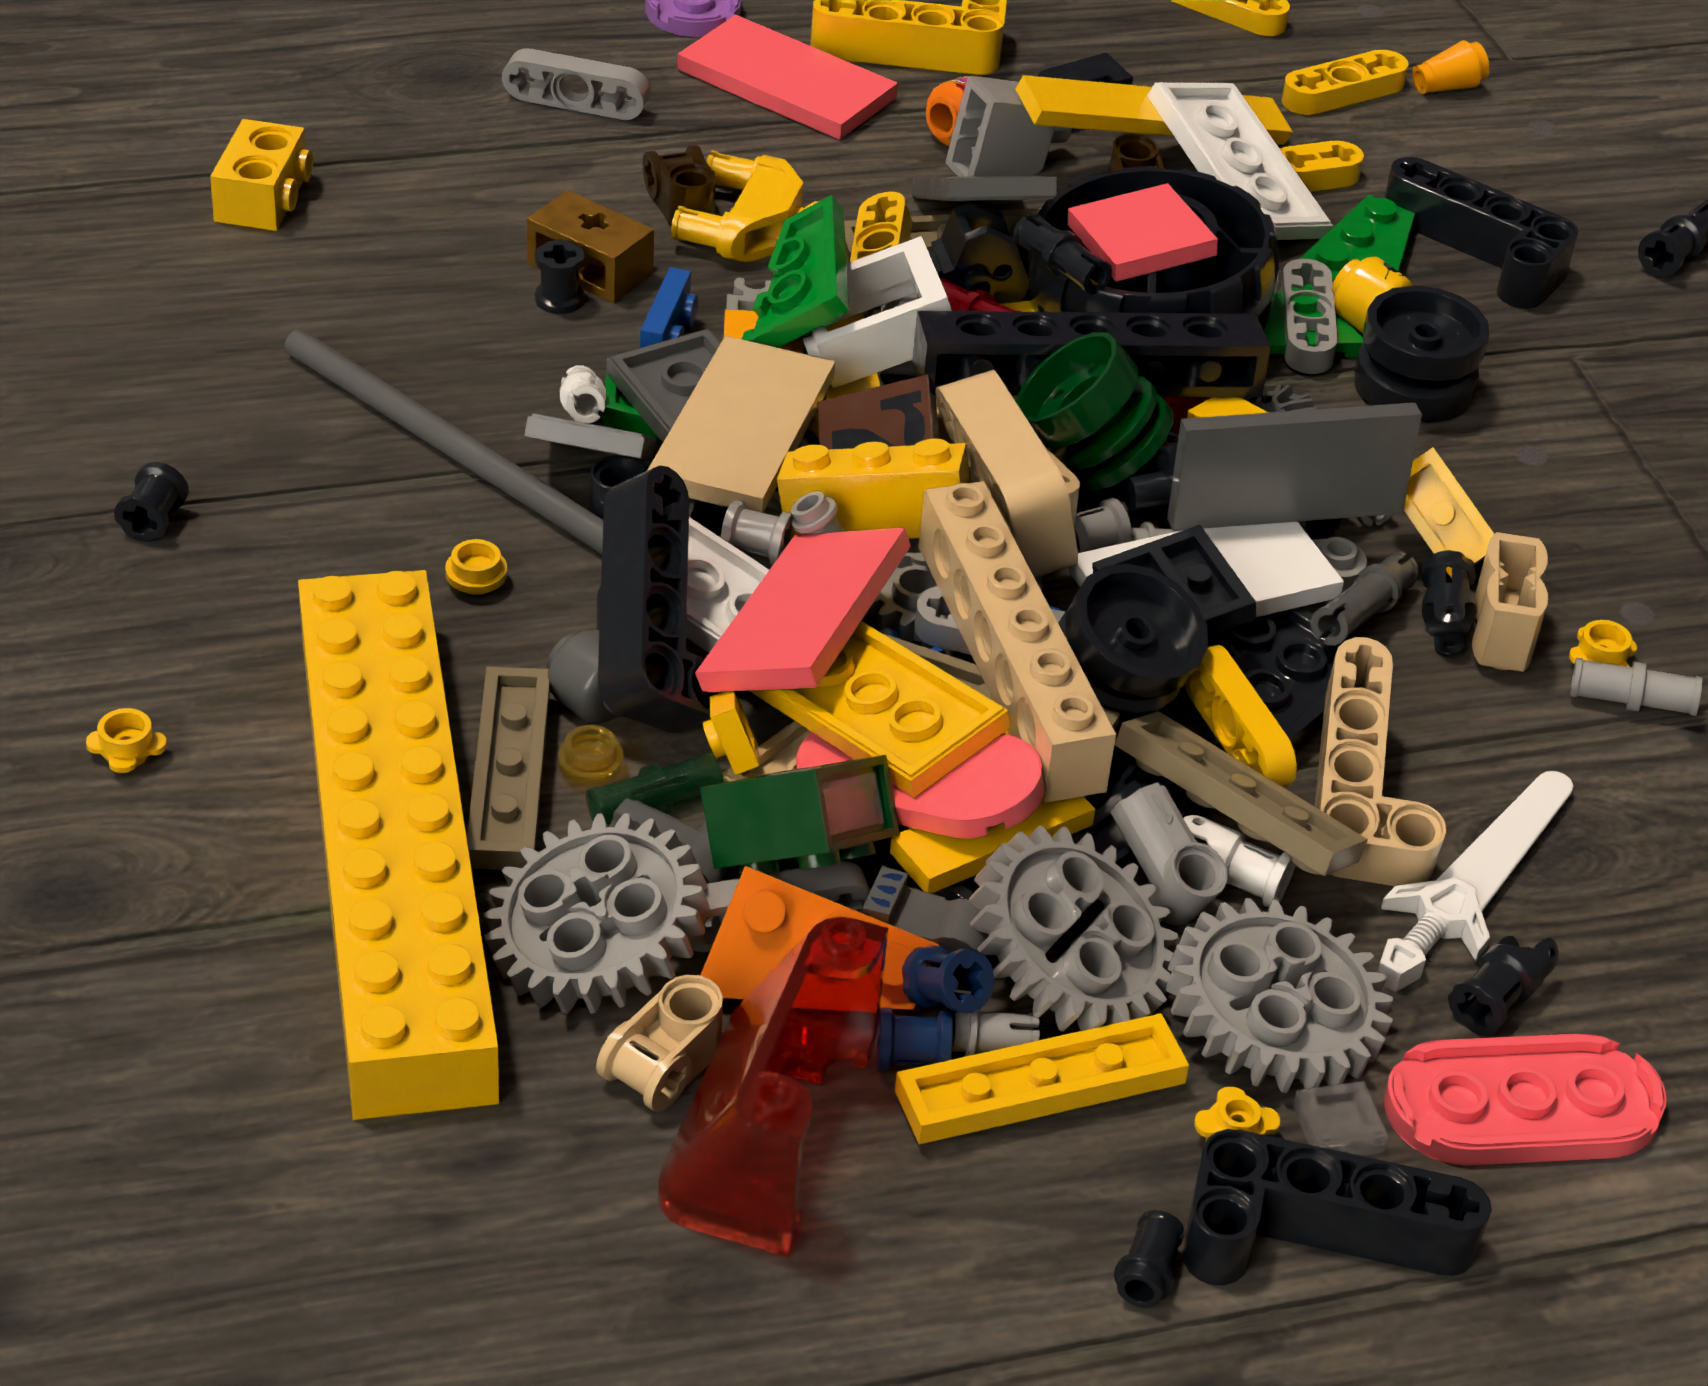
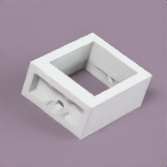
(889, 335)

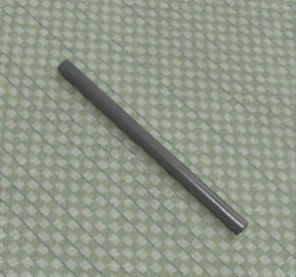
(447, 438)

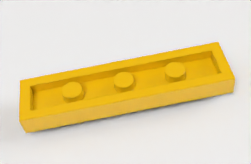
(1040, 1078)

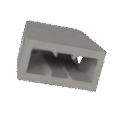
(997, 134)

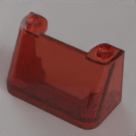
(745, 1130)

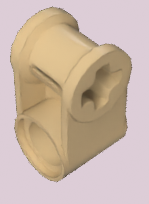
(666, 1041)

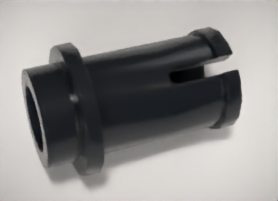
(1146, 1273)

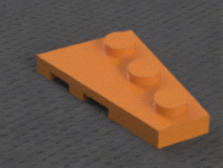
(771, 918)

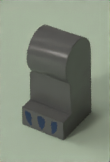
(923, 912)

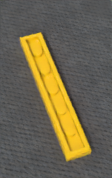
(1117, 107)

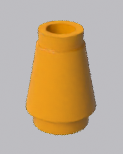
(1453, 69)

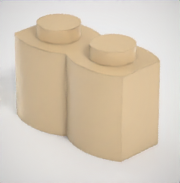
(1510, 602)

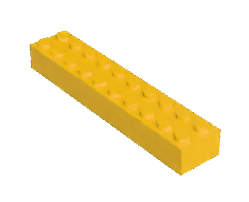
(396, 850)

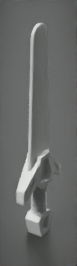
(1455, 901)

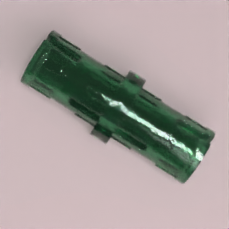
(655, 787)

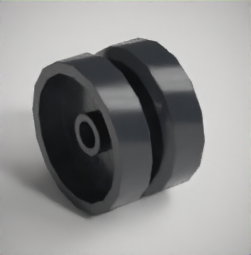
(1422, 351)
(1135, 638)

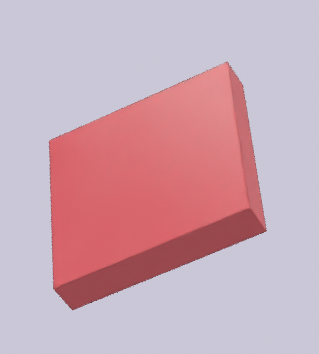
(1143, 231)

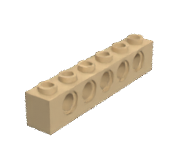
(1016, 639)

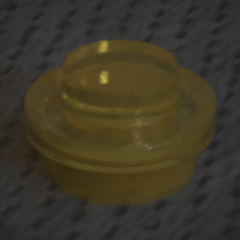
(590, 755)

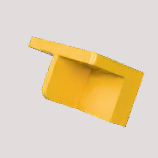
(1444, 510)

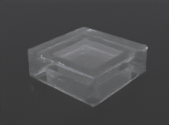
(1340, 1118)

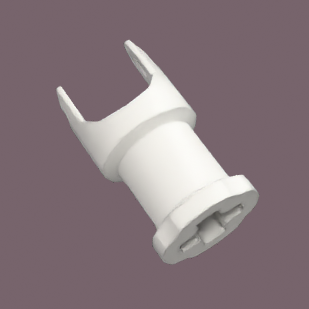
(1247, 864)

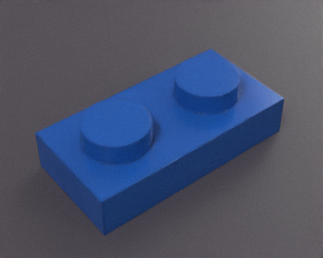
(671, 310)

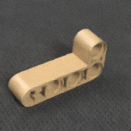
(1014, 468)
(1353, 772)

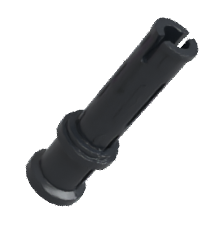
(1676, 241)

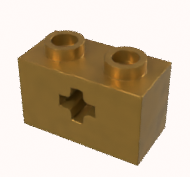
(615, 246)

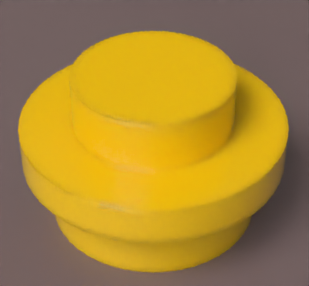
(476, 567)

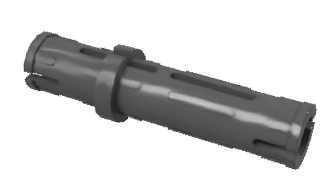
(1371, 593)

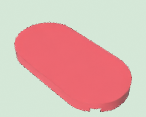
(988, 788)
(1524, 1099)

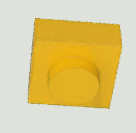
(731, 733)

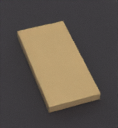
(744, 421)

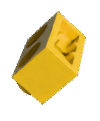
(260, 174)

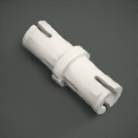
(582, 394)

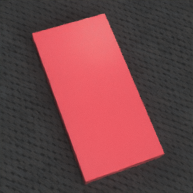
(787, 76)
(803, 611)

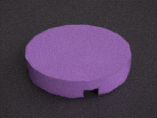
(691, 17)

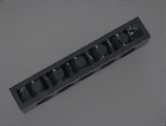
(1172, 350)

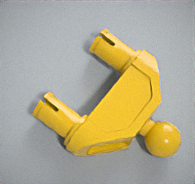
(753, 225)

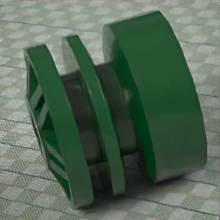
(1095, 411)

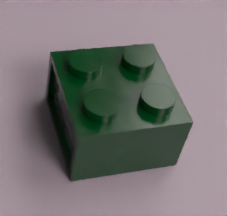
(801, 816)

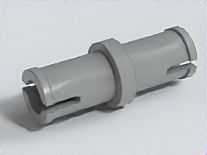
(1636, 686)

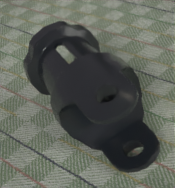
(1449, 628)
(1504, 977)

